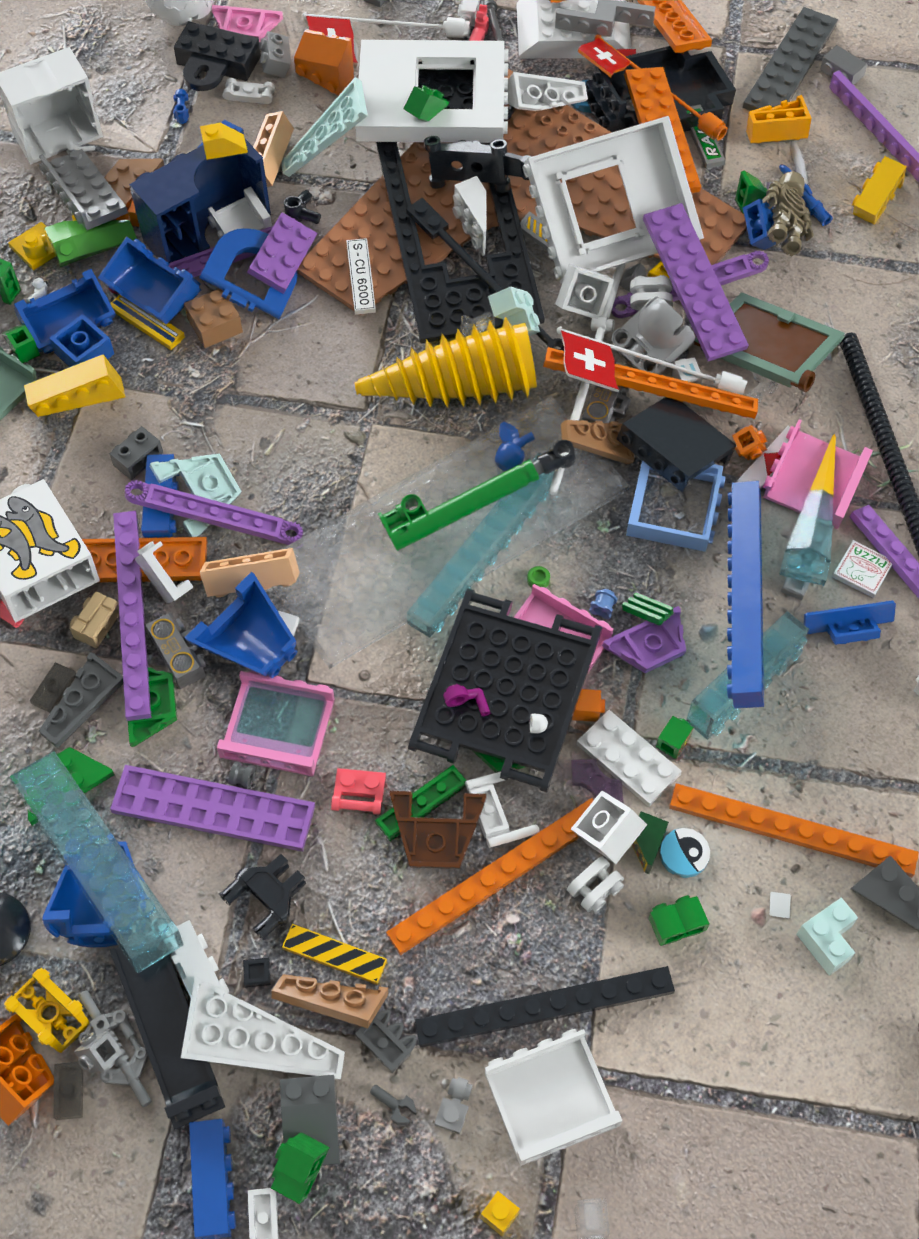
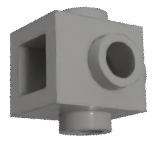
(98, 1052)

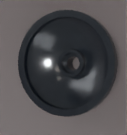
(14, 928)

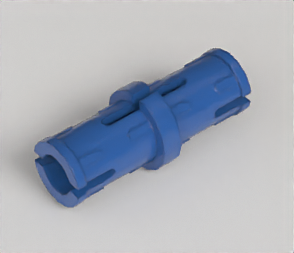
(816, 208)

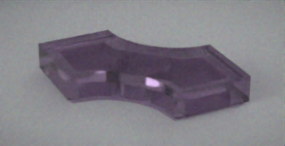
(588, 775)

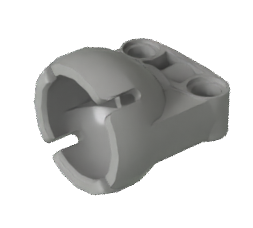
(654, 333)

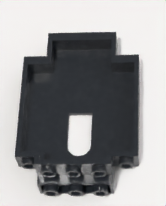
(692, 78)

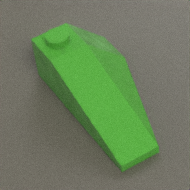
(74, 243)

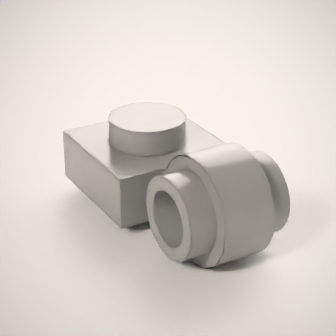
(452, 1112)

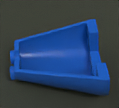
(248, 632)
(73, 915)

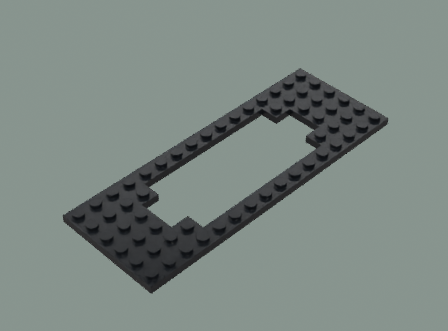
(433, 296)

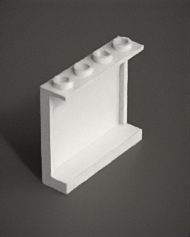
(551, 1096)

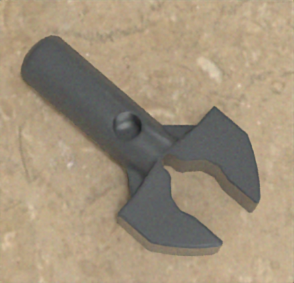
(394, 1104)

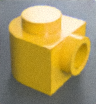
(34, 244)

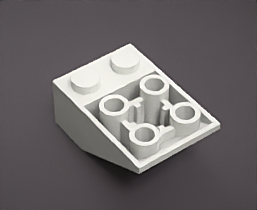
(471, 210)

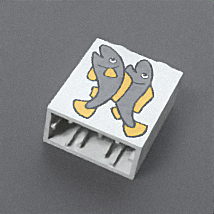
(39, 552)

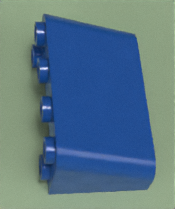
(149, 281)

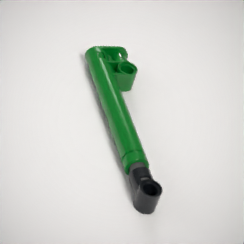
(410, 526)

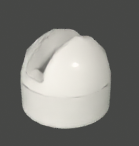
(538, 723)

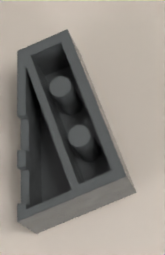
(892, 891)

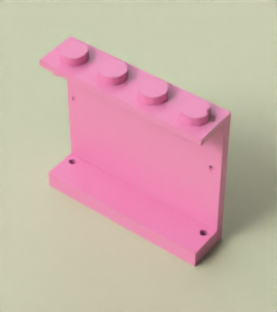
(798, 469)

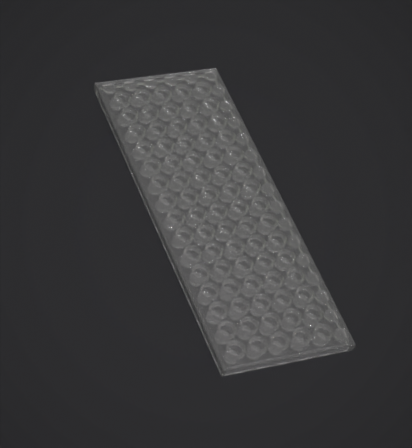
(361, 588)

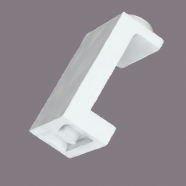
(241, 214)
(158, 576)

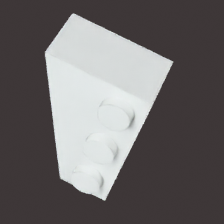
(193, 961)

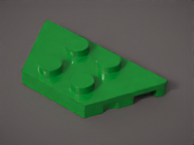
(162, 708)
(84, 770)

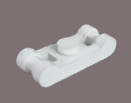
(248, 91)

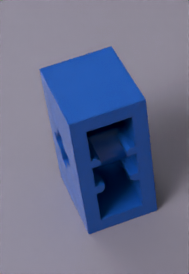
(758, 222)

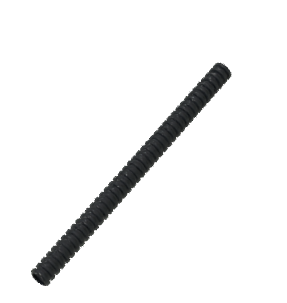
(883, 433)

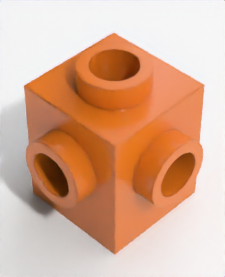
(750, 442)

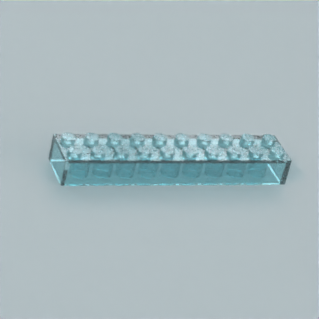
(97, 862)

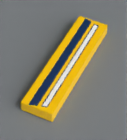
(163, 333)

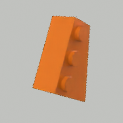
(325, 60)
(22, 1071)

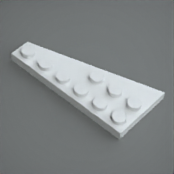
(242, 1035)

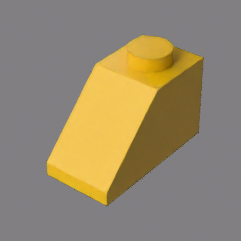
(222, 141)

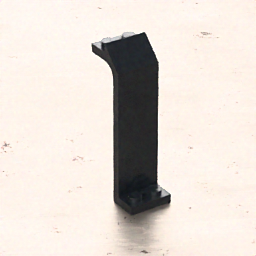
(162, 1019)

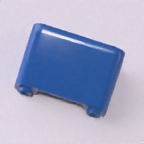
(58, 309)

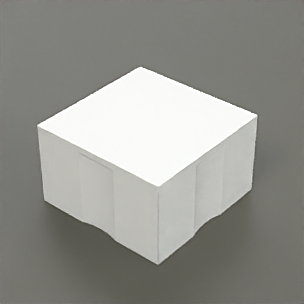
(49, 104)

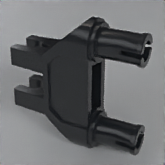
(267, 888)

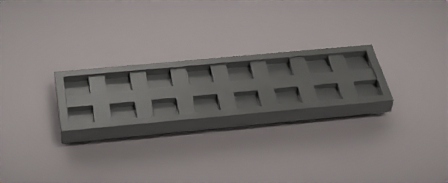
(791, 60)

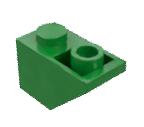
(425, 103)
(21, 343)

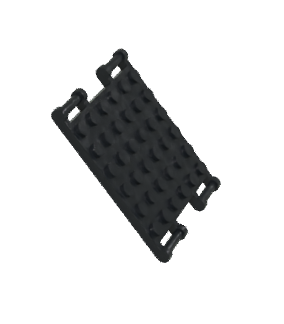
(521, 674)

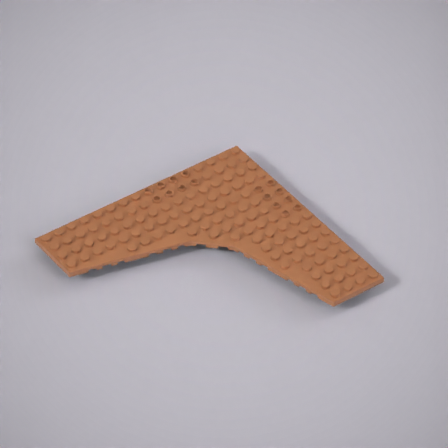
(595, 197)

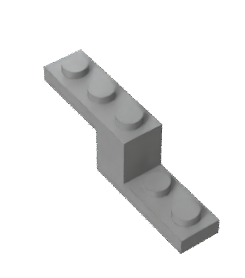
(605, 16)

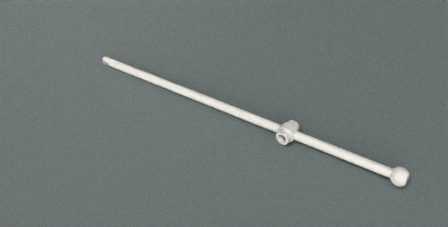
(602, 326)

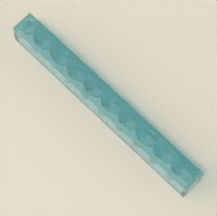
(476, 555)

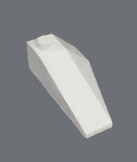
(543, 92)

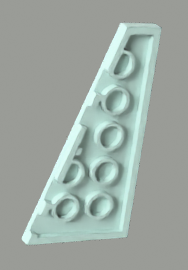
(338, 119)

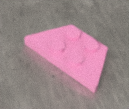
(246, 20)

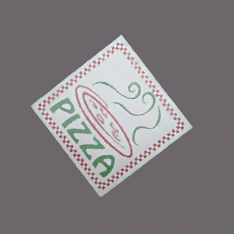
(862, 569)

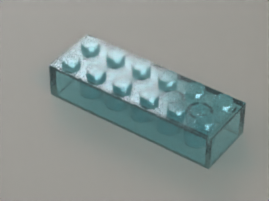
(780, 645)

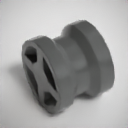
(241, 775)

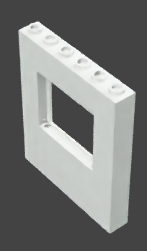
(392, 70)
(651, 179)

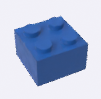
(81, 342)

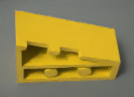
(879, 190)

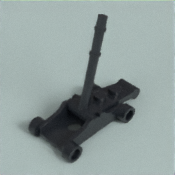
(478, 159)

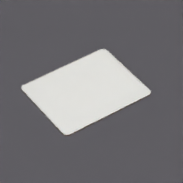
(780, 904)

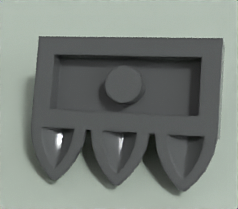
(385, 1041)

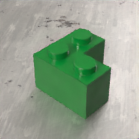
(298, 1166)

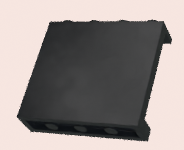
(675, 441)

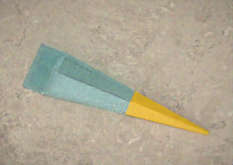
(810, 544)

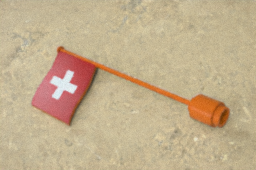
(612, 61)

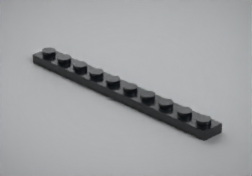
(544, 1006)

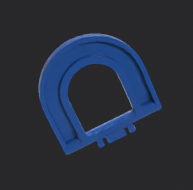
(220, 260)

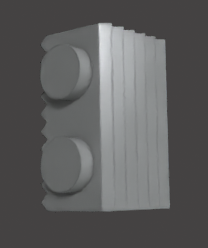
(841, 60)

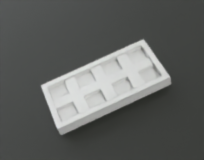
(629, 758)

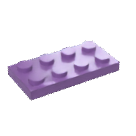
(282, 253)

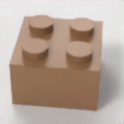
(213, 318)

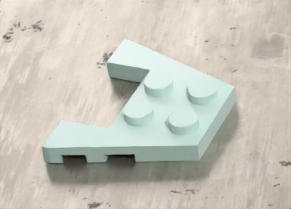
(205, 477)

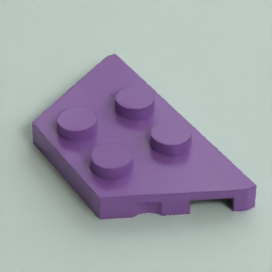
(649, 644)

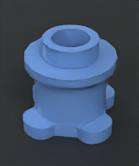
(603, 603)

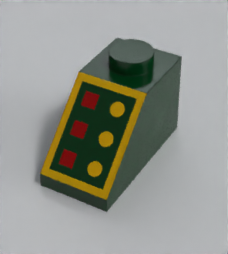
(649, 841)

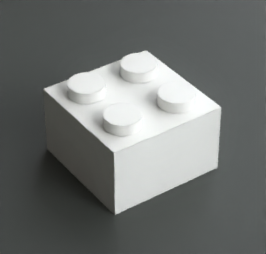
(584, 291)
(609, 827)

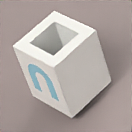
(689, 364)

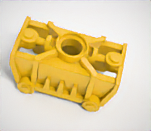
(54, 997)

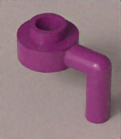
(457, 695)

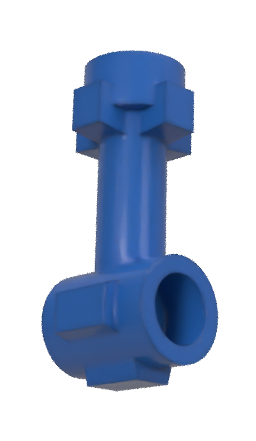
(180, 112)

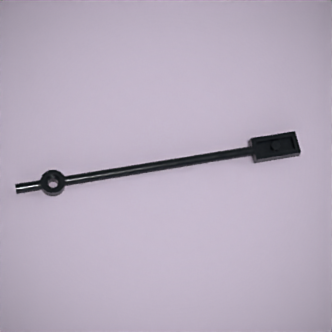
(436, 226)

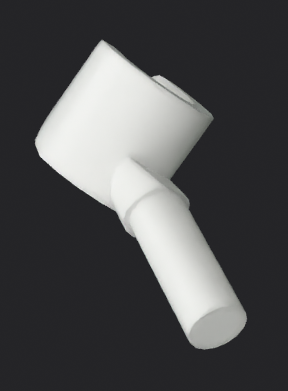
(72, 146)

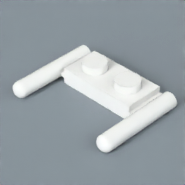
(492, 817)

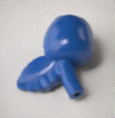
(510, 452)

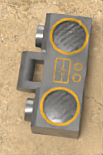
(603, 402)
(171, 645)

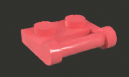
(359, 784)

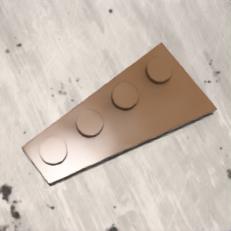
(597, 439)
(331, 999)

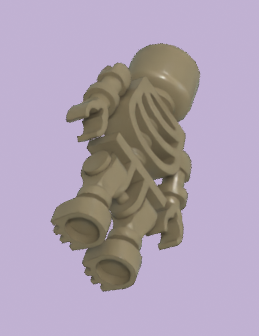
(788, 211)

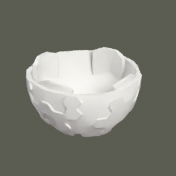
(180, 11)

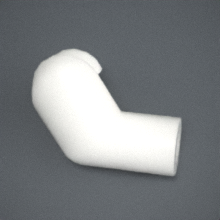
(39, 291)

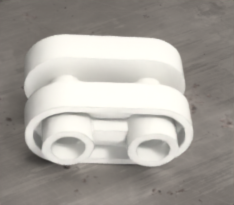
(649, 287)
(595, 898)

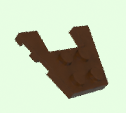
(436, 841)

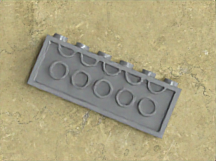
(83, 188)

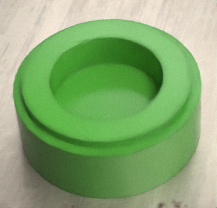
(539, 576)

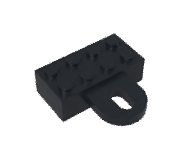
(216, 52)

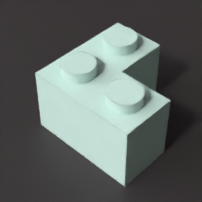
(516, 307)
(824, 937)

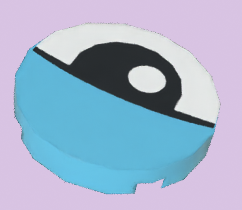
(684, 852)

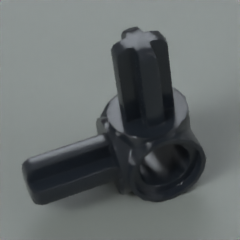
(296, 208)

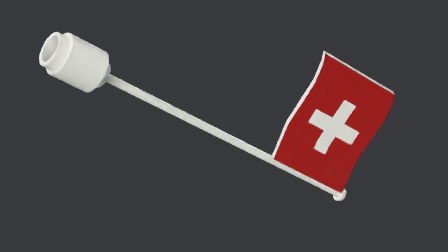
(342, 27)
(594, 363)

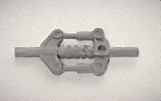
(128, 1071)

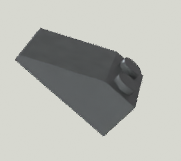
(311, 1108)

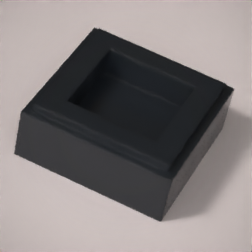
(256, 972)

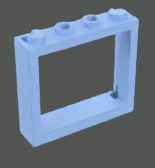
(674, 536)

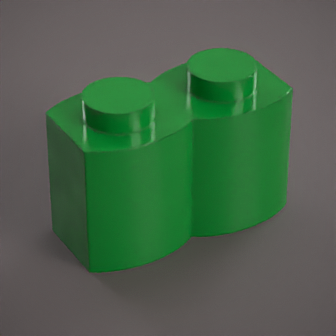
(678, 920)

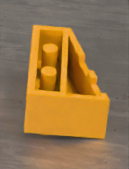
(779, 123)

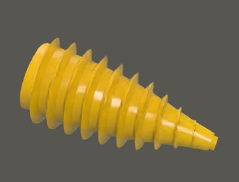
(460, 368)

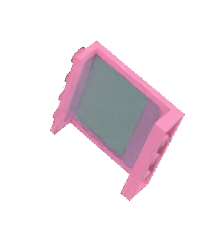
(277, 723)

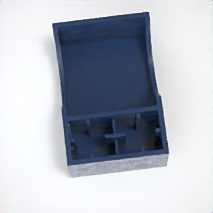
(177, 196)

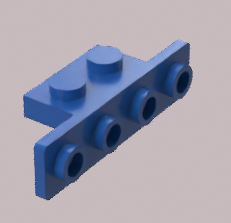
(851, 622)

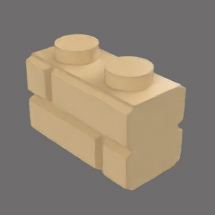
(95, 619)

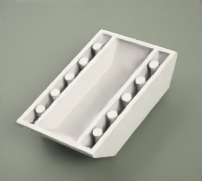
(542, 40)

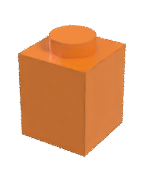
(589, 706)

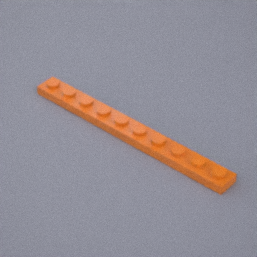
(670, 387)
(790, 828)
(486, 882)

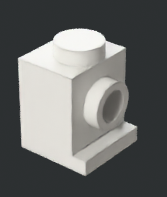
(468, 10)

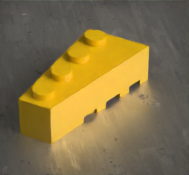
(75, 387)

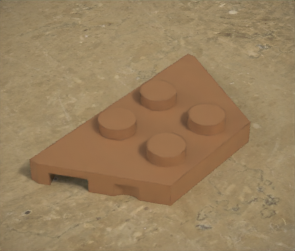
(126, 172)

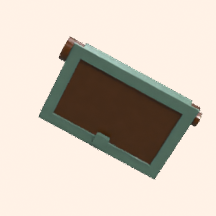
(780, 342)

